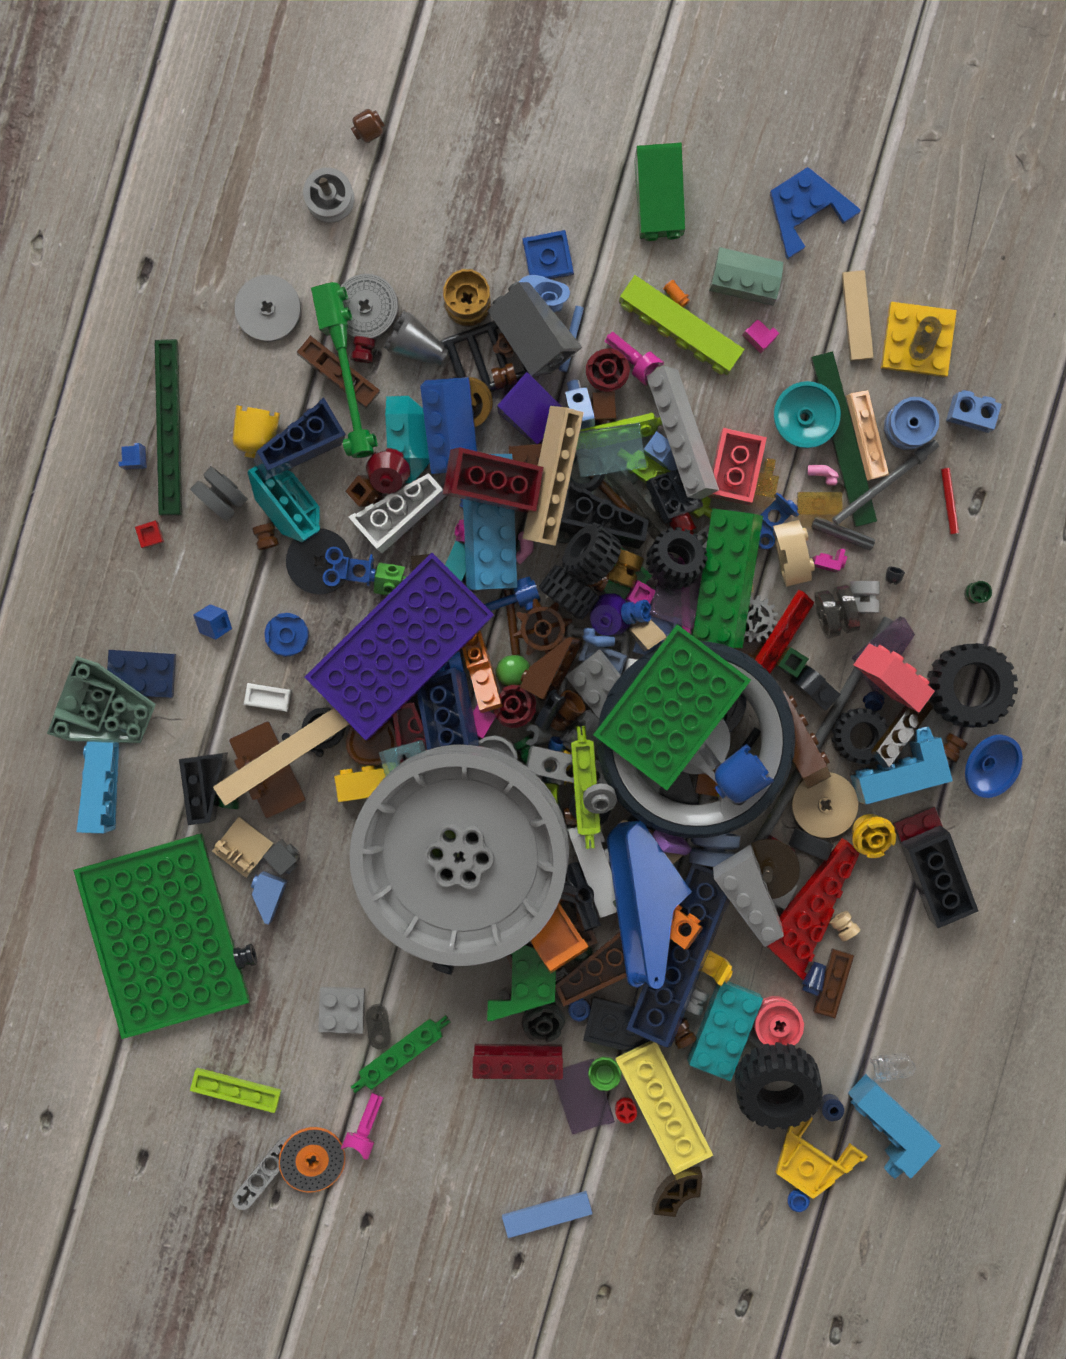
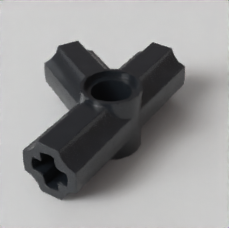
(584, 909)

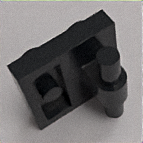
(670, 496)

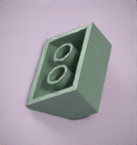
(746, 276)

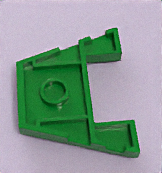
(531, 985)

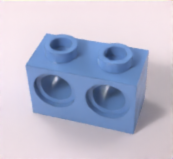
(973, 416)

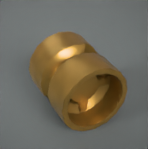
(625, 569)

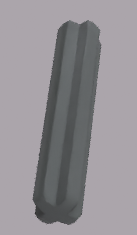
(843, 533)

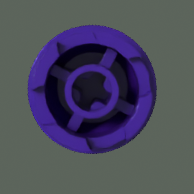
(607, 616)

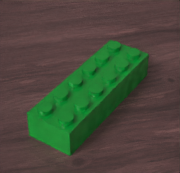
(727, 577)

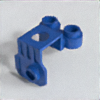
(785, 508)
(344, 567)

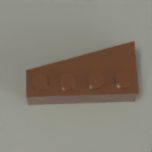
(807, 758)

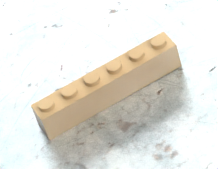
(557, 459)

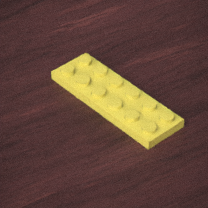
(664, 1106)

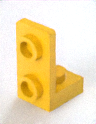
(717, 967)

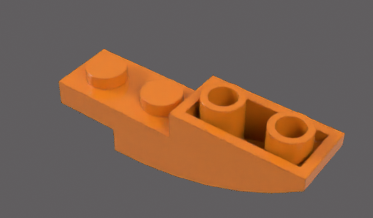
(482, 674)

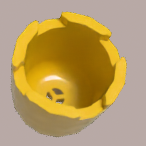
(253, 429)

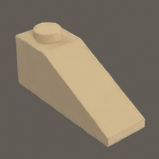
(647, 634)

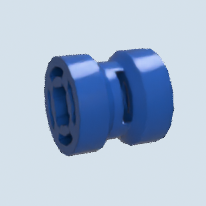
(634, 612)

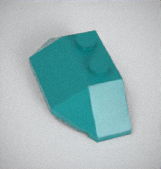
(407, 433)
(286, 504)

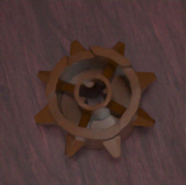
(531, 621)

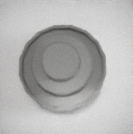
(599, 798)

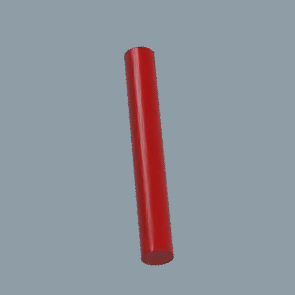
(949, 499)

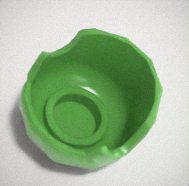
(511, 669)
(604, 1073)

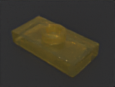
(819, 503)

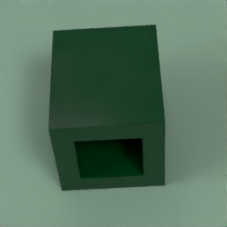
(791, 662)

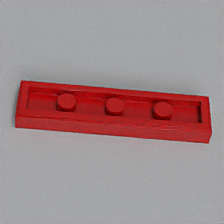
(784, 630)

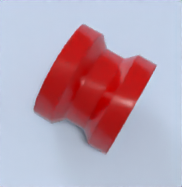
(626, 1115)

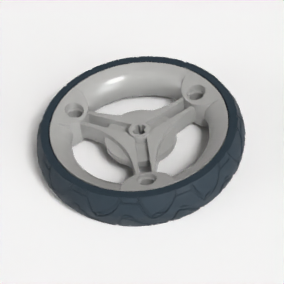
(723, 815)

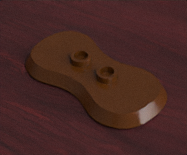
(368, 751)

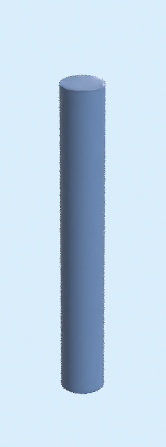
(573, 330)

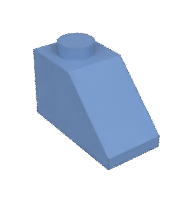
(660, 451)
(267, 894)

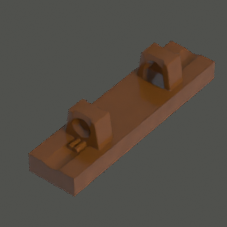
(329, 365)

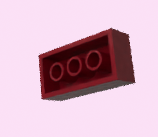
(493, 480)

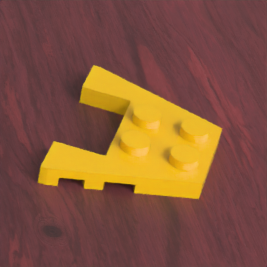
(810, 1167)

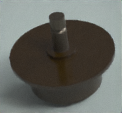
(778, 866)

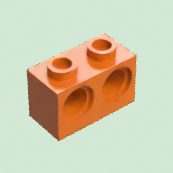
(678, 920)

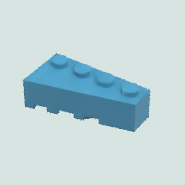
(99, 788)

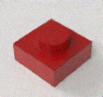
(149, 534)

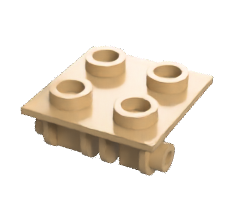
(242, 847)

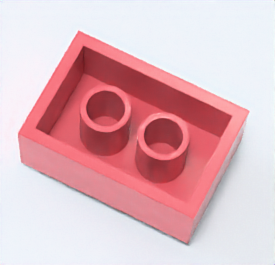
(737, 465)
(894, 676)

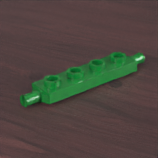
(400, 1054)

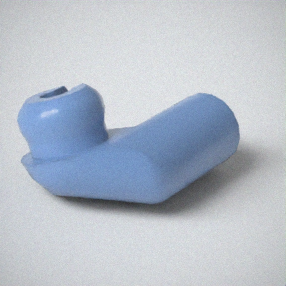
(598, 641)

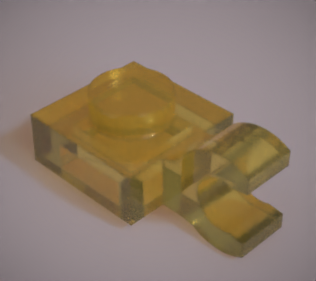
(766, 481)

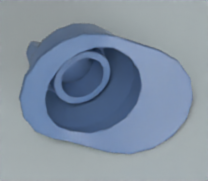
(551, 291)

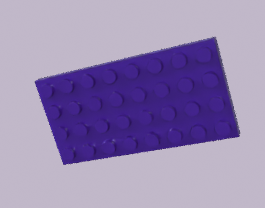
(399, 646)

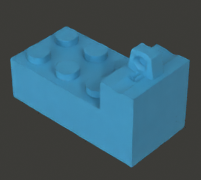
(924, 770)
(910, 1141)

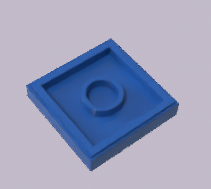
(548, 255)

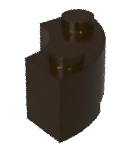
(676, 1190)

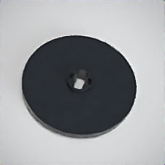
(301, 561)

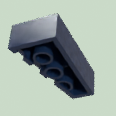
(301, 441)

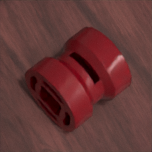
(363, 349)

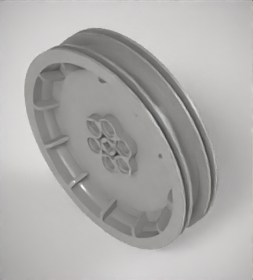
(456, 916)

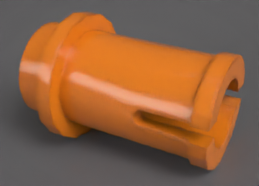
(676, 293)

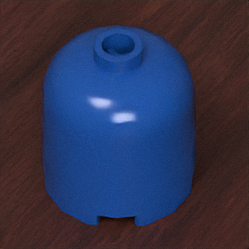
(741, 776)

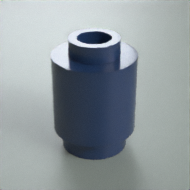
(828, 1102)

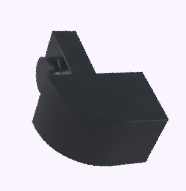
(816, 687)

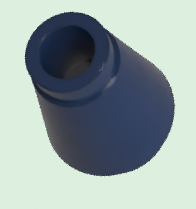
(814, 979)

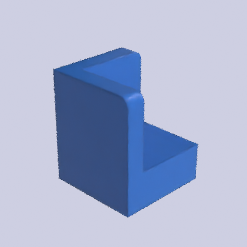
(133, 457)
(212, 621)

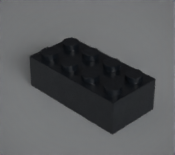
(939, 876)

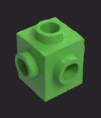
(388, 578)

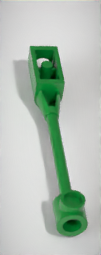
(333, 321)

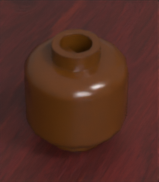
(367, 125)

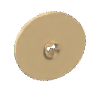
(830, 821)

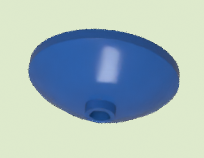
(993, 766)

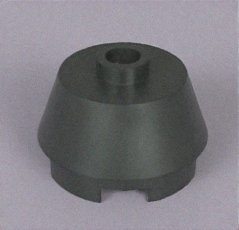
(543, 1022)

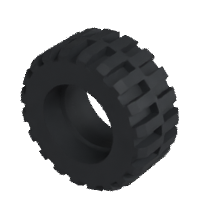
(1000, 685)
(778, 1107)

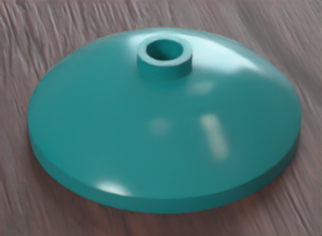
(815, 402)

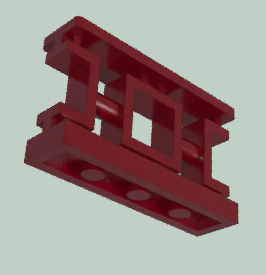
(517, 1061)

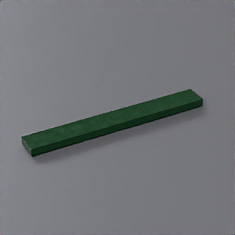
(168, 427)
(845, 441)

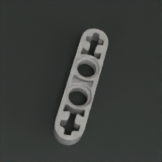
(261, 1171)

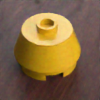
(873, 835)

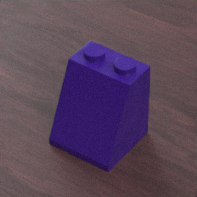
(527, 408)

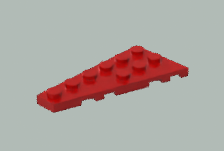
(812, 909)

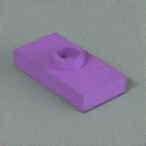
(671, 843)

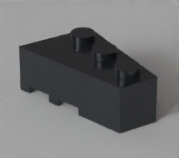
(198, 778)

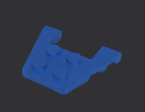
(800, 200)

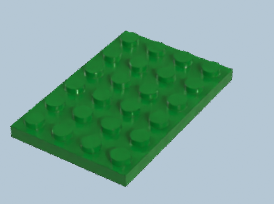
(672, 707)

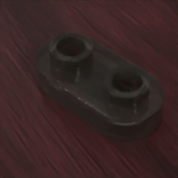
(925, 339)
(378, 1027)

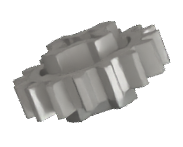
(751, 629)

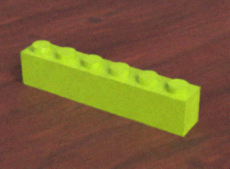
(680, 325)

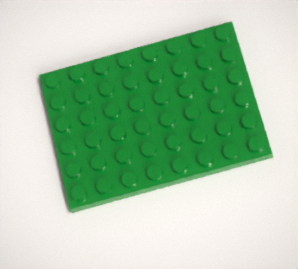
(161, 935)

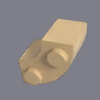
(793, 553)

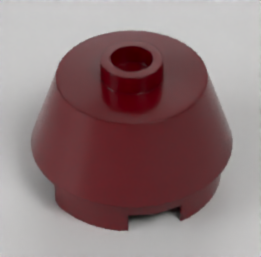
(607, 370)
(387, 470)
(517, 707)

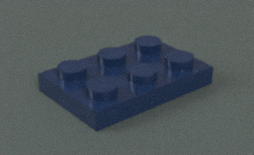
(144, 671)

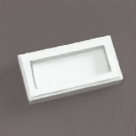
(267, 697)

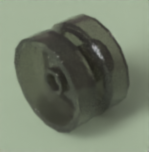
(837, 611)

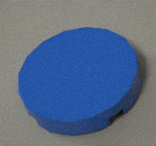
(286, 634)

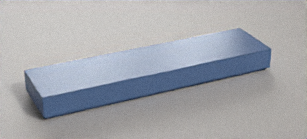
(547, 1214)

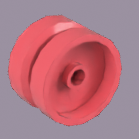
(778, 1009)

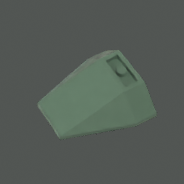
(99, 707)

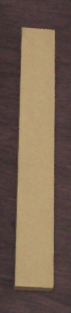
(280, 756)

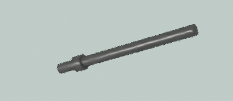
(917, 458)

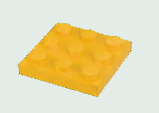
(900, 329)

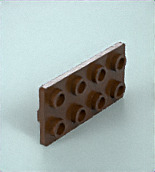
(278, 790)

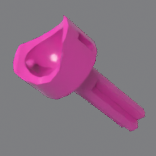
(643, 365)
(360, 1140)

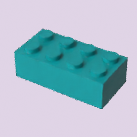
(724, 1030)

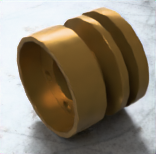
(470, 286)

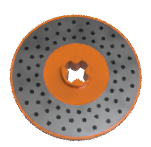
(305, 1144)

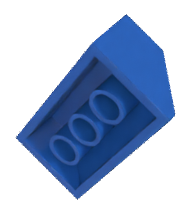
(447, 419)

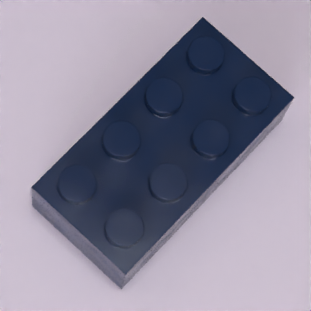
(447, 710)

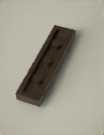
(899, 734)

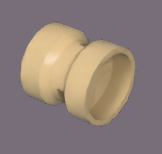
(844, 926)

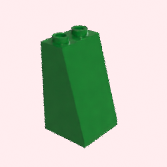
(660, 191)

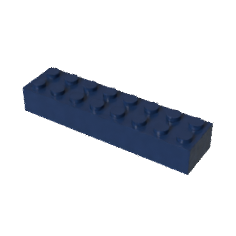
(662, 1009)

